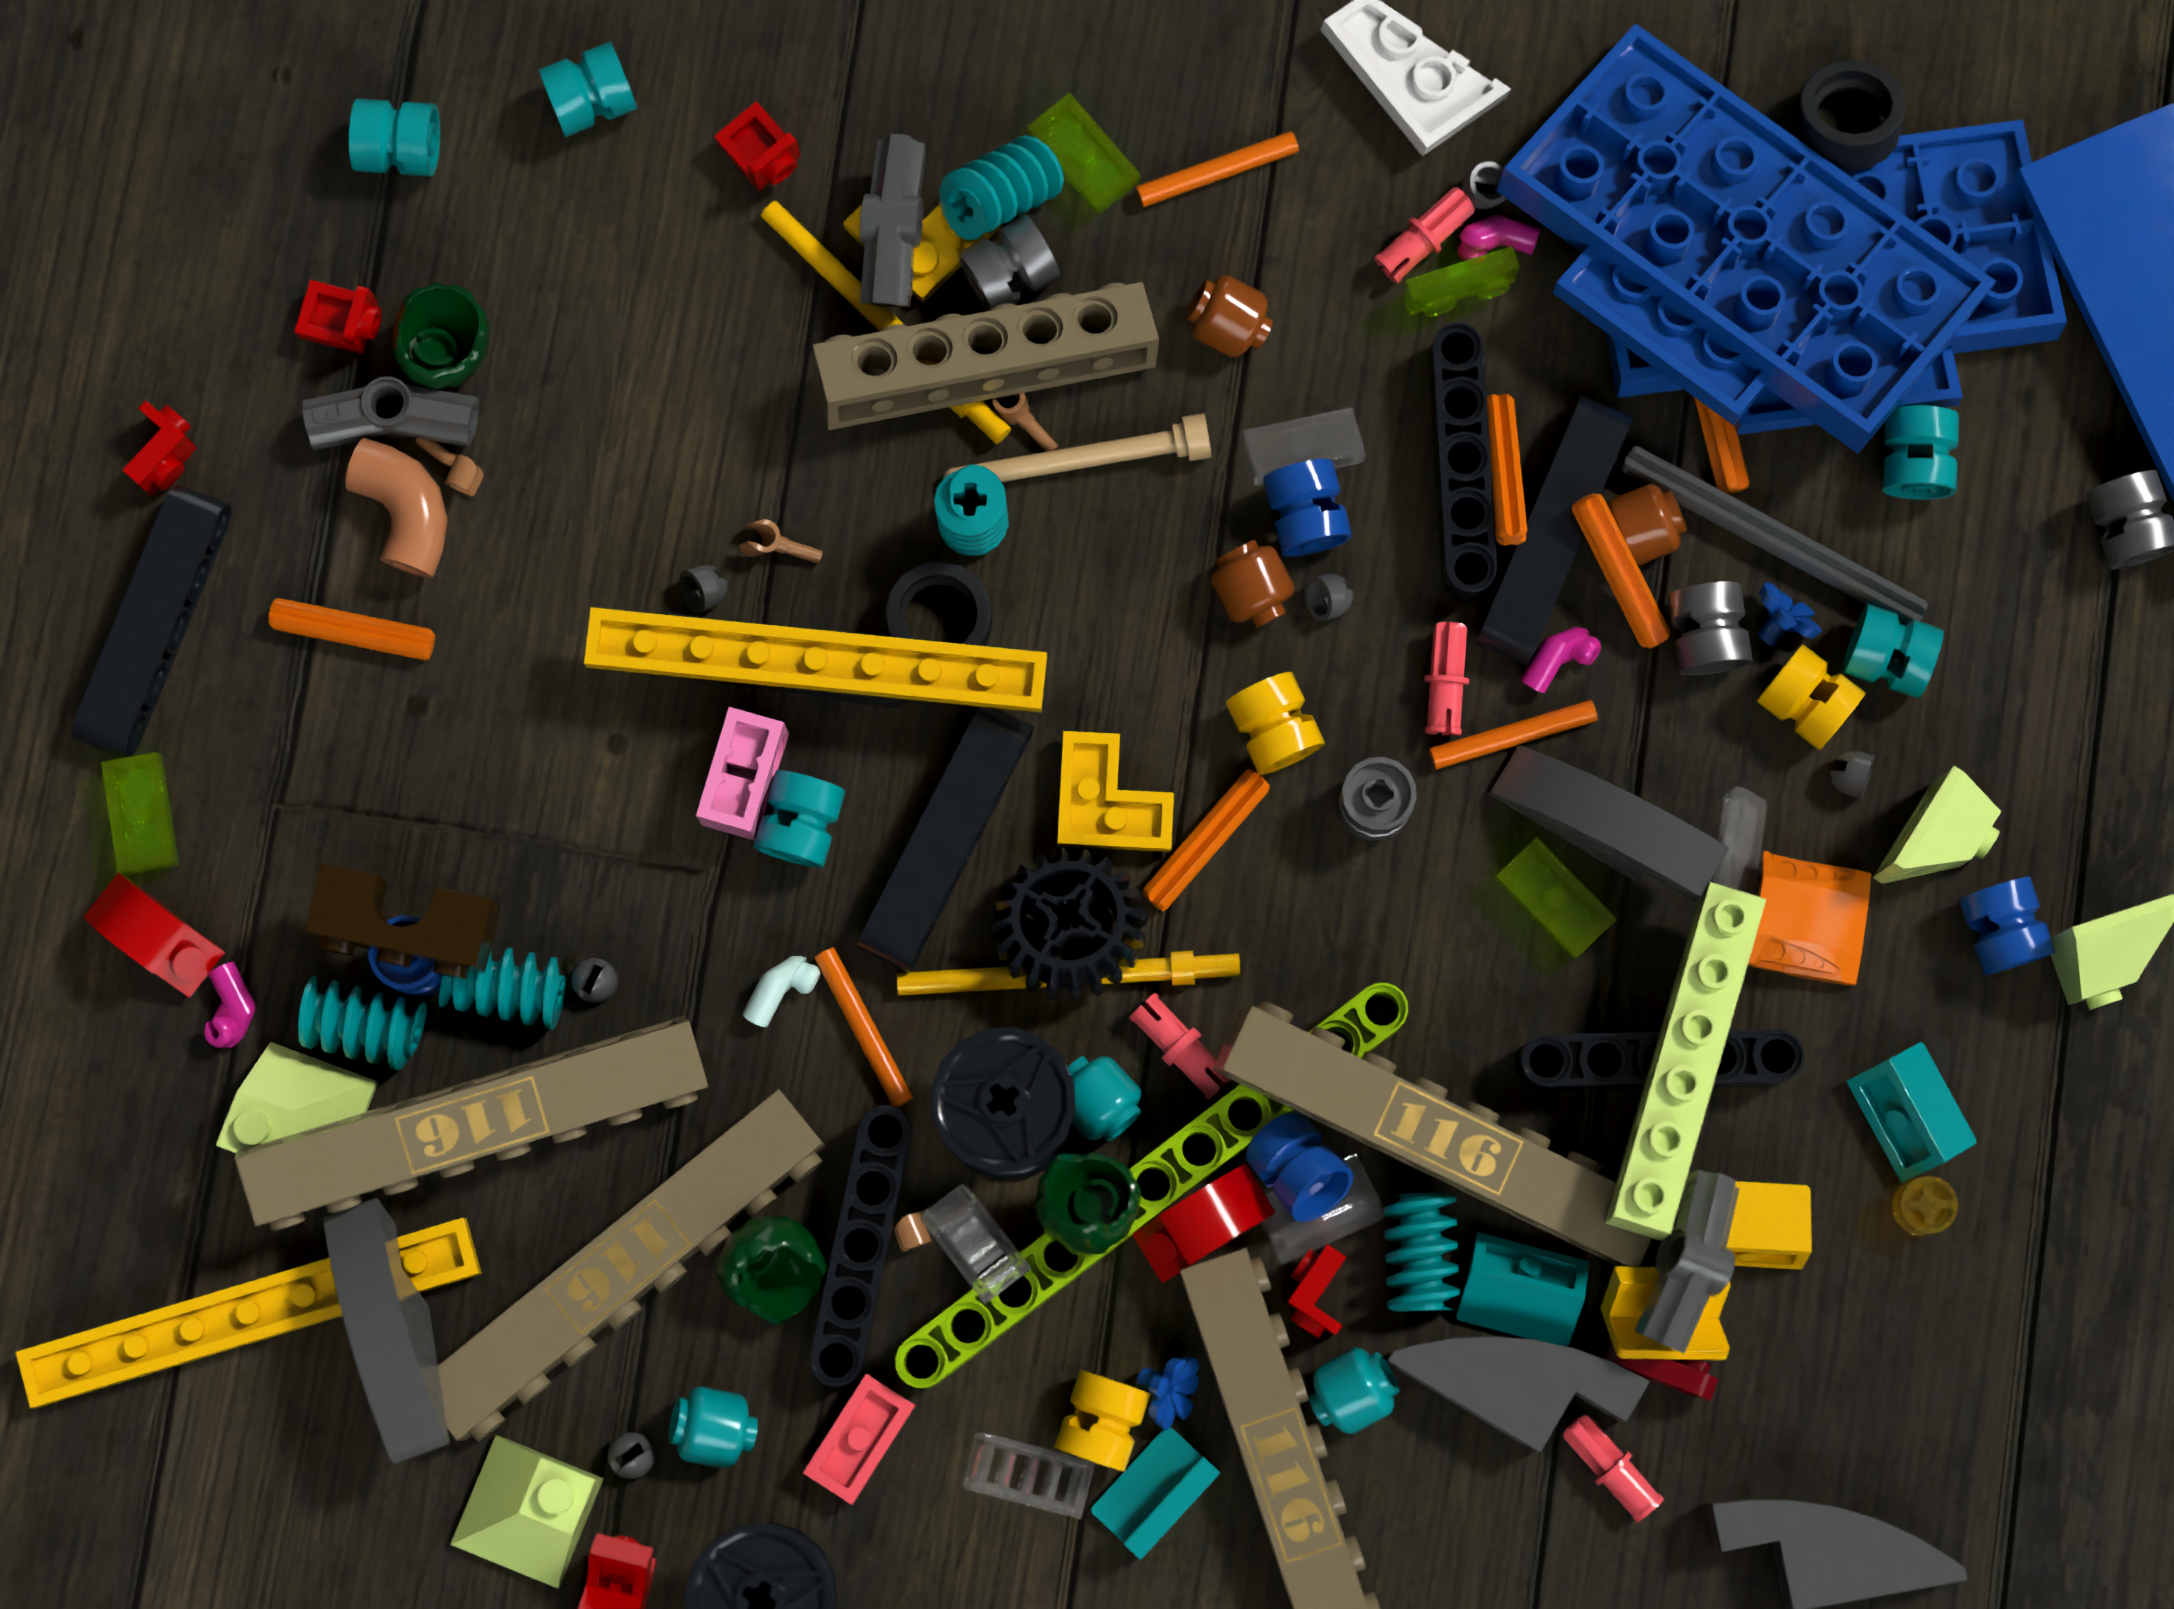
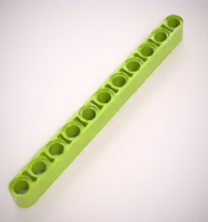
(1182, 1176)

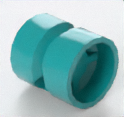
(588, 88)
(394, 137)
(1921, 433)
(1872, 647)
(799, 819)

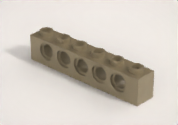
(968, 377)

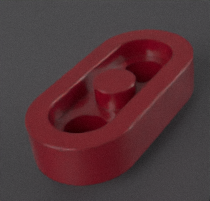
(1683, 1375)

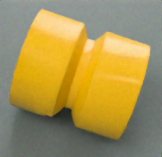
(1804, 677)
(1275, 723)
(1102, 1420)

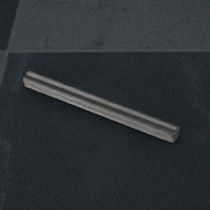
(1773, 536)

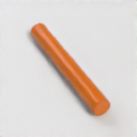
(1217, 169)
(1513, 734)
(863, 1027)

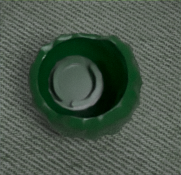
(440, 335)
(1087, 1202)
(771, 1267)

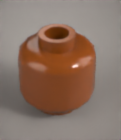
(1229, 316)
(1649, 522)
(1252, 584)

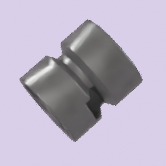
(1010, 264)
(2132, 519)
(1709, 628)
(1377, 799)

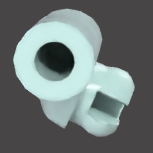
(775, 983)

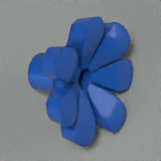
(1785, 616)
(1170, 1389)

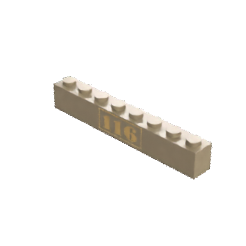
(471, 1121)
(1426, 1130)
(624, 1264)
(1272, 1433)

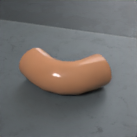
(411, 500)

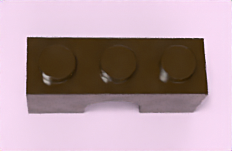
(351, 914)

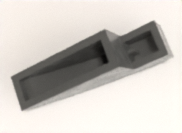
(1610, 823)
(387, 1330)
(1519, 1382)
(1830, 1552)

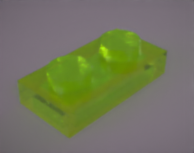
(1085, 153)
(1440, 289)
(139, 813)
(1555, 898)

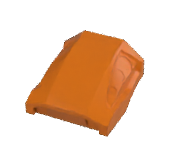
(1811, 919)

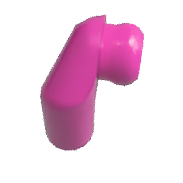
(1496, 231)
(1557, 650)
(234, 1010)

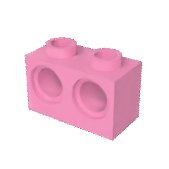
(742, 773)

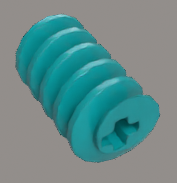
(1000, 186)
(966, 489)
(510, 989)
(359, 1025)
(1421, 1252)

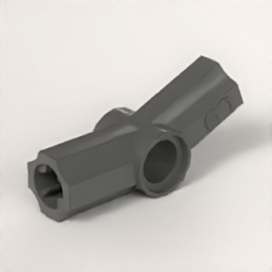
(892, 221)
(425, 415)
(1692, 1260)

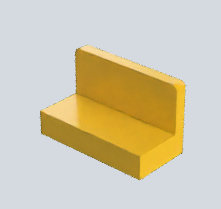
(1771, 1225)
(1625, 1303)

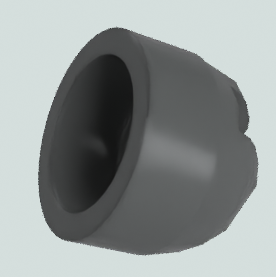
(1483, 176)
(702, 587)
(1328, 596)
(1856, 775)
(604, 986)
(640, 1465)

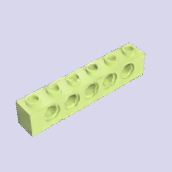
(1685, 1062)

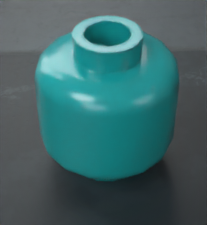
(1103, 1098)
(1353, 1390)
(712, 1427)

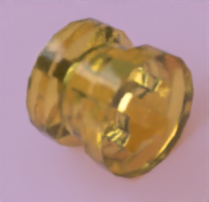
(1936, 1204)

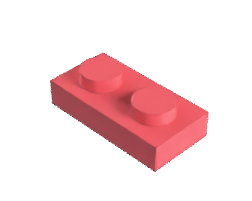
(859, 1439)

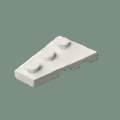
(1409, 75)

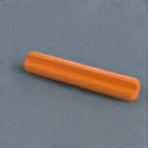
(1723, 451)
(1506, 471)
(1621, 570)
(351, 629)
(1206, 839)

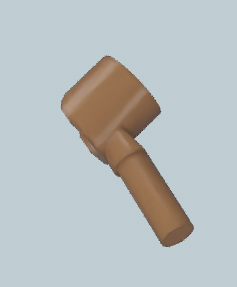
(1020, 415)
(464, 473)
(775, 542)
(912, 1232)

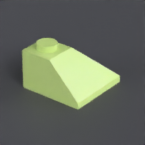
(1943, 831)
(2110, 951)
(290, 1095)
(527, 1511)

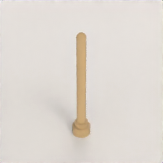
(1186, 439)

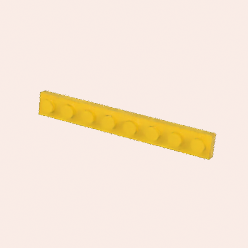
(815, 660)
(226, 1319)

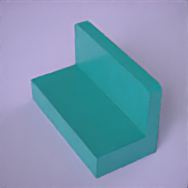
(1912, 1112)
(1523, 1290)
(1154, 1492)

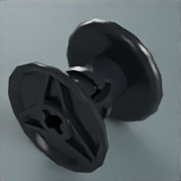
(967, 1106)
(757, 1555)

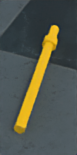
(878, 316)
(1180, 968)

